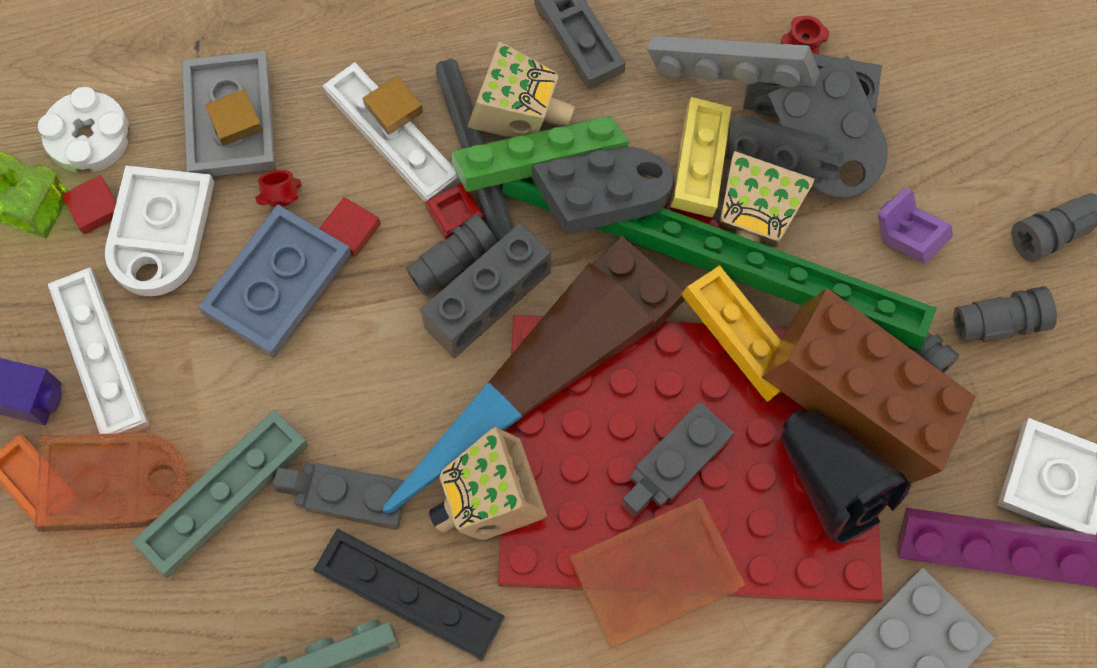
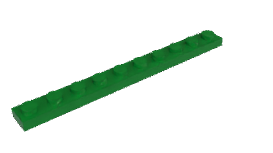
(758, 266)

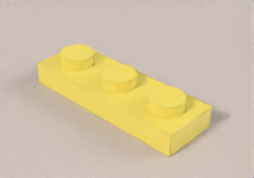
(701, 157)

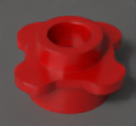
(807, 27)
(278, 188)

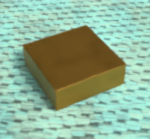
(392, 105)
(233, 117)

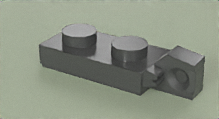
(677, 459)
(341, 493)

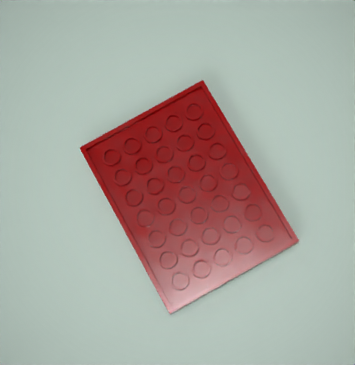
(611, 418)

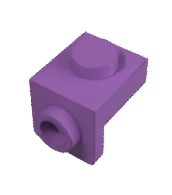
(912, 229)

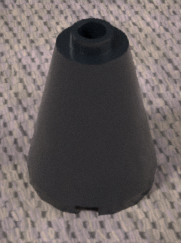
(841, 475)

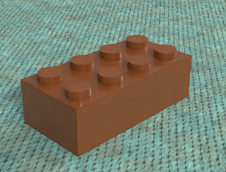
(870, 385)

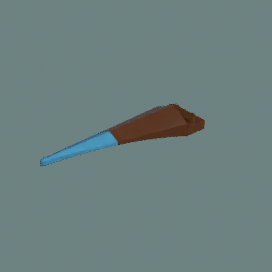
(592, 321)

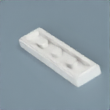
(403, 149)
(98, 354)

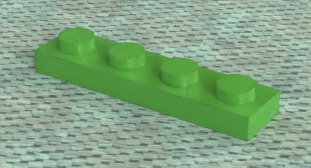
(513, 157)

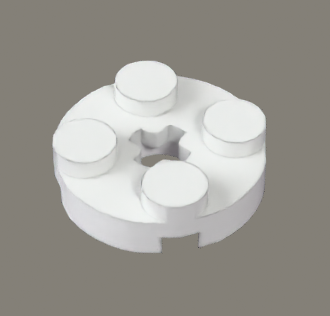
(72, 113)

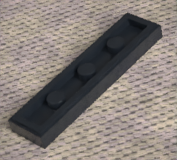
(409, 594)

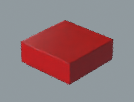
(90, 204)
(452, 209)
(351, 225)

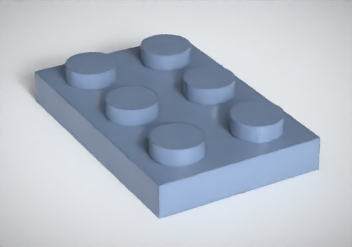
(275, 280)

